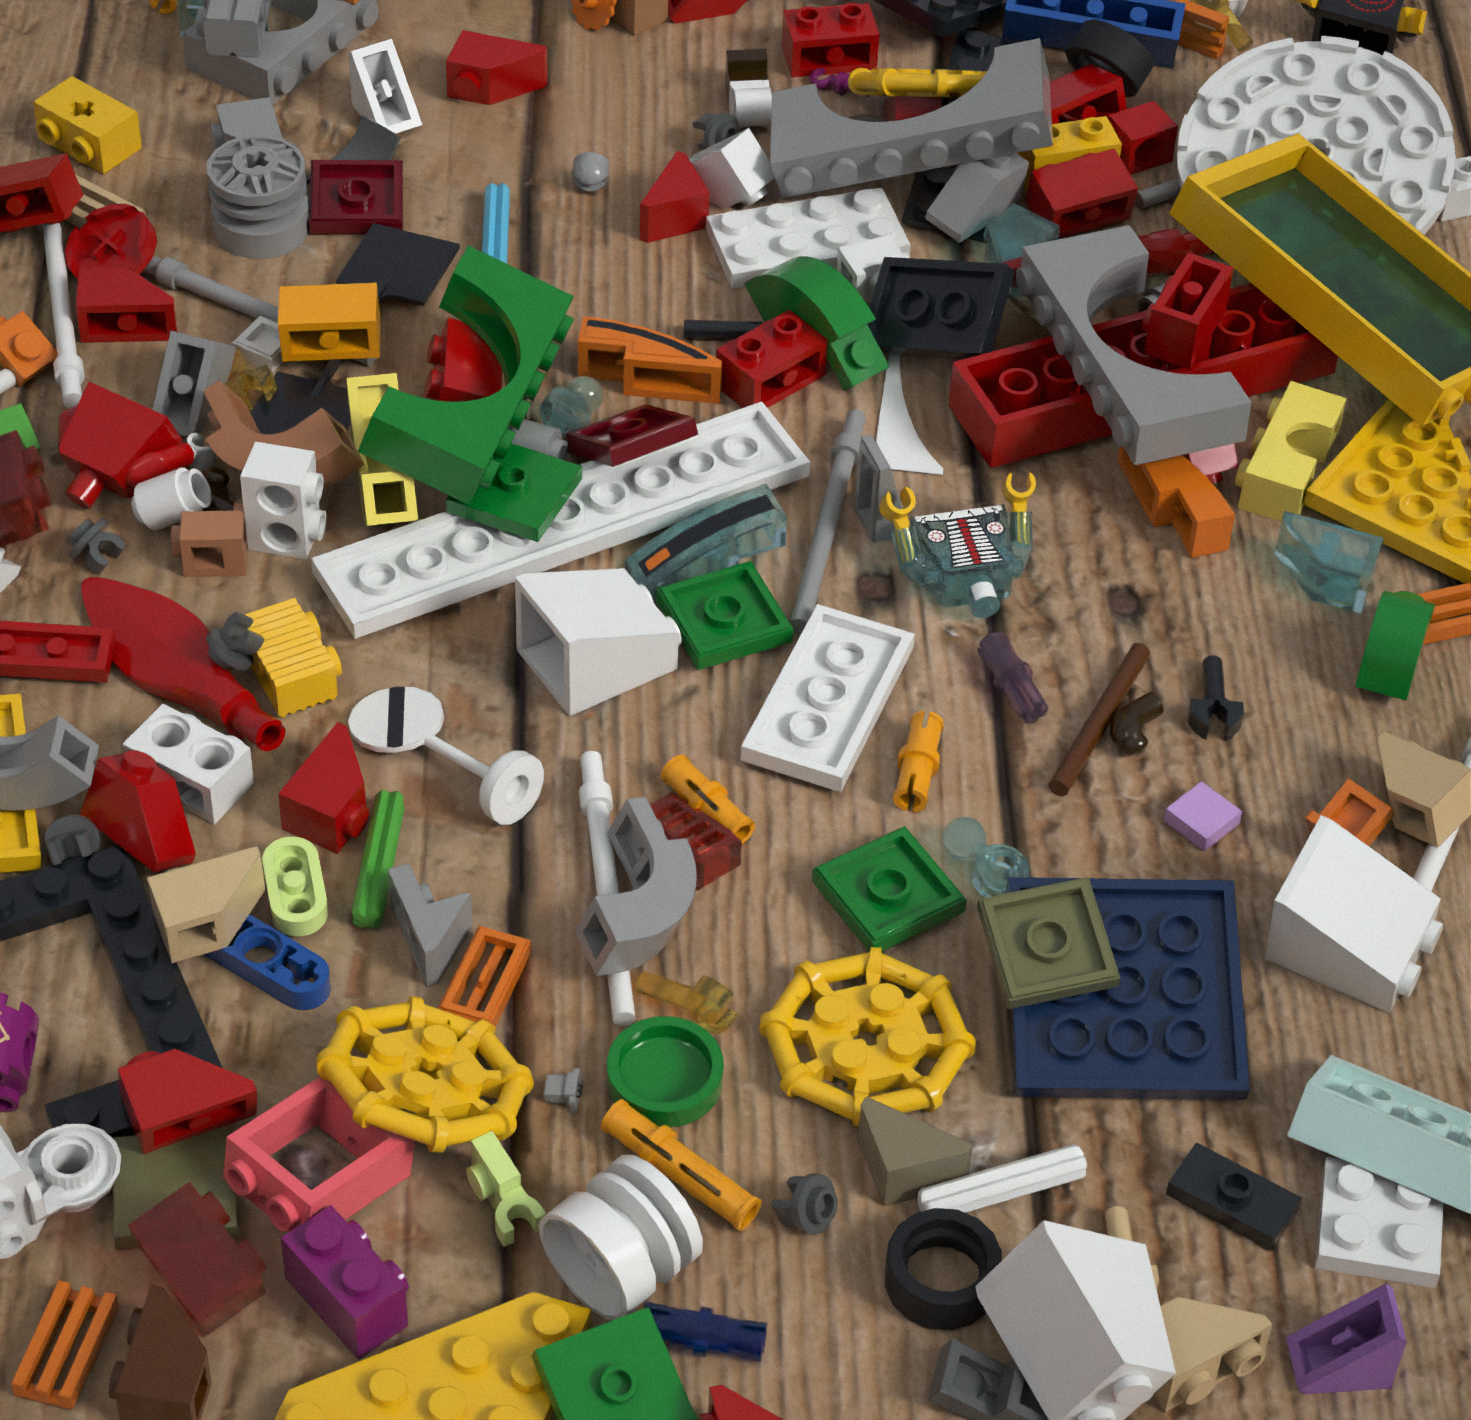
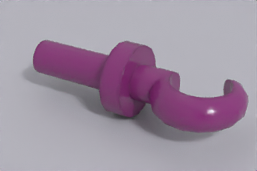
(839, 82)

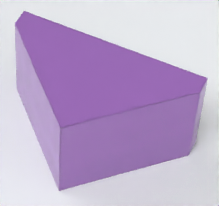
(1350, 1347)

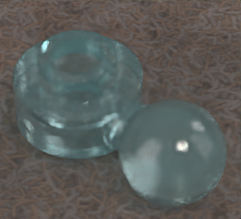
(572, 406)
(966, 840)

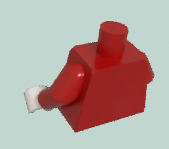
(120, 444)

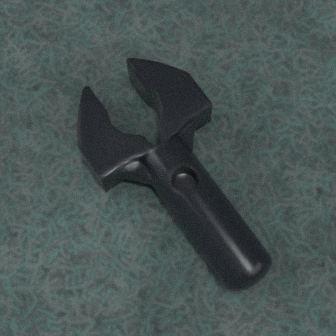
(1214, 702)

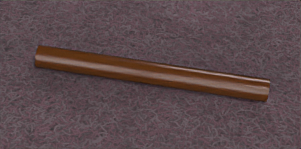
(1099, 720)

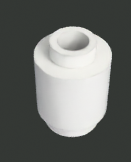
(162, 498)

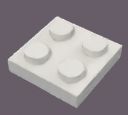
(1377, 1227)

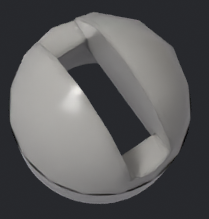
(590, 171)

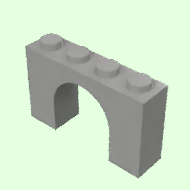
(287, 54)

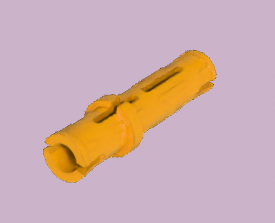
(734, 1202)

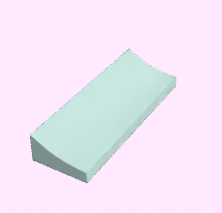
(1387, 1130)

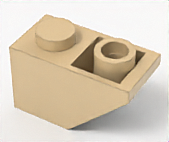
(1424, 789)
(206, 902)
(1209, 1346)

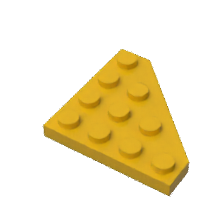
(1404, 487)
(455, 1373)

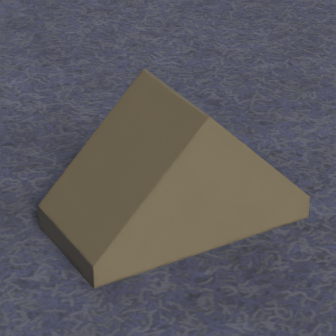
(907, 1152)

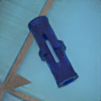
(710, 1332)

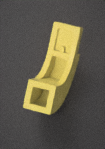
(383, 491)

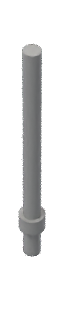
(176, 274)
(845, 456)

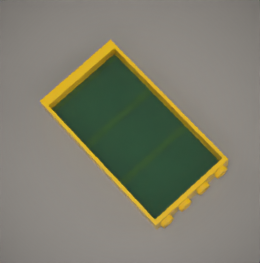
(1341, 269)

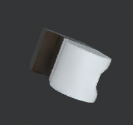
(748, 87)

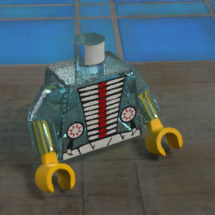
(964, 553)

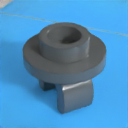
(716, 128)
(90, 538)
(234, 644)
(71, 838)
(811, 1205)

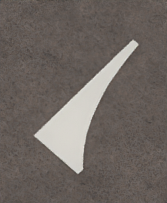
(895, 429)

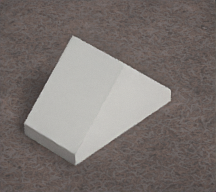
(381, 87)

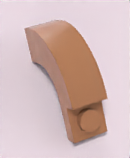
(319, 432)

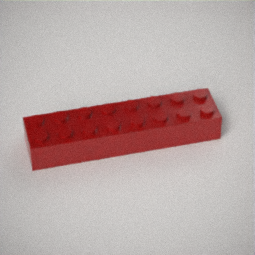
(1029, 403)

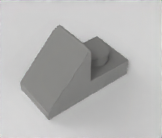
(429, 927)

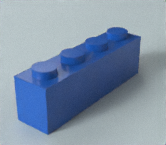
(1058, 21)

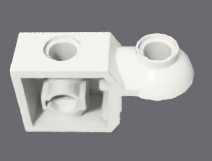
(39, 1182)

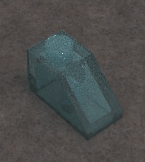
(1012, 231)
(1329, 560)

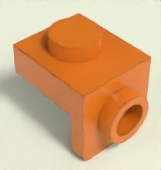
(24, 348)
(1356, 812)

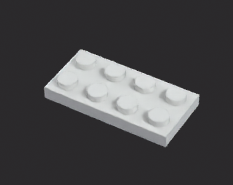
(767, 236)
(827, 698)

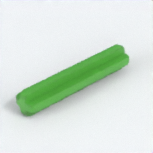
(377, 859)

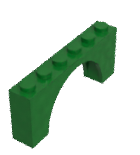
(456, 441)

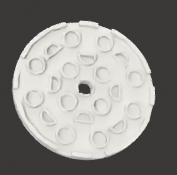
(1348, 101)

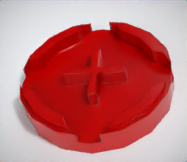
(112, 239)

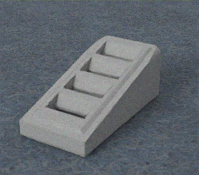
(873, 482)

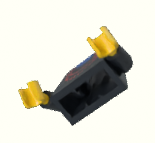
(1368, 21)

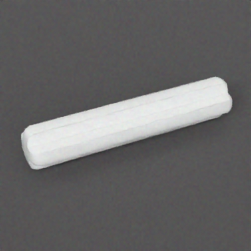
(1006, 1181)

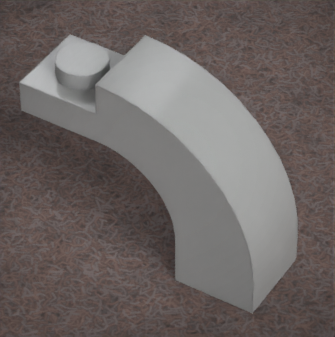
(45, 766)
(635, 925)

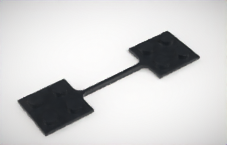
(970, 52)
(405, 270)

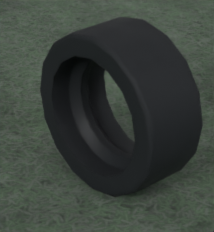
(1113, 51)
(940, 1229)

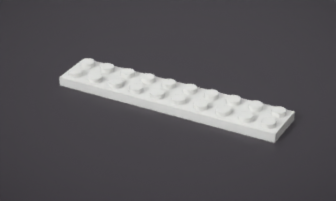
(457, 558)

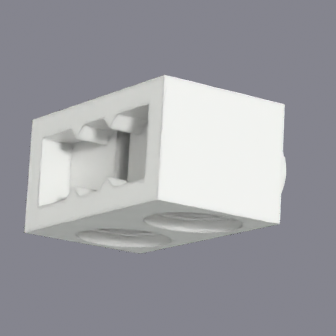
(282, 500)
(207, 765)

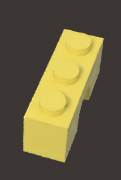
(1286, 453)

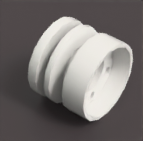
(621, 1237)

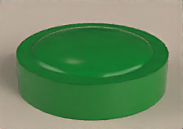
(666, 1070)

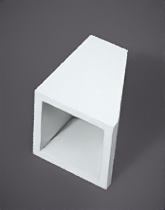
(592, 634)
(1352, 919)
(1080, 1321)

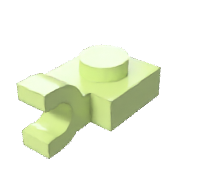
(499, 1181)

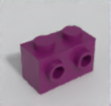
(346, 1281)

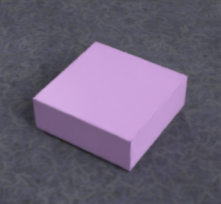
(1202, 816)

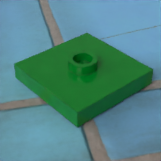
(523, 494)
(725, 615)
(888, 890)
(613, 1373)

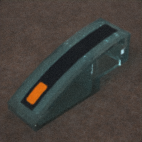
(711, 539)

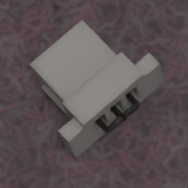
(564, 1089)

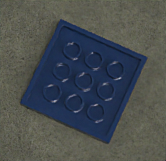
(1172, 1019)

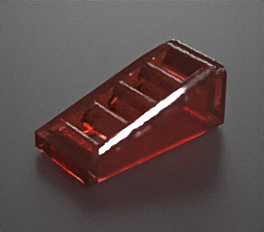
(722, 845)

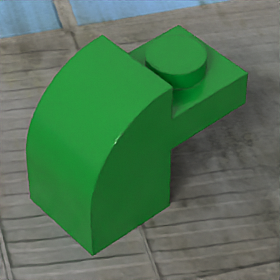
(1395, 644)

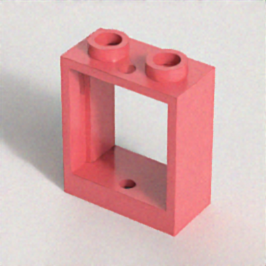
(253, 1173)

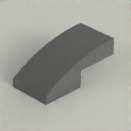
(981, 1386)

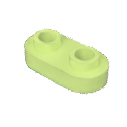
(298, 896)

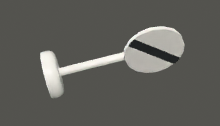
(409, 717)

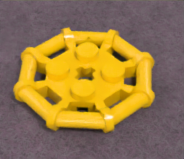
(913, 82)
(872, 1009)
(424, 1073)

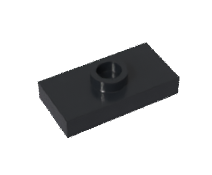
(1233, 1196)

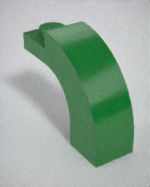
(829, 306)

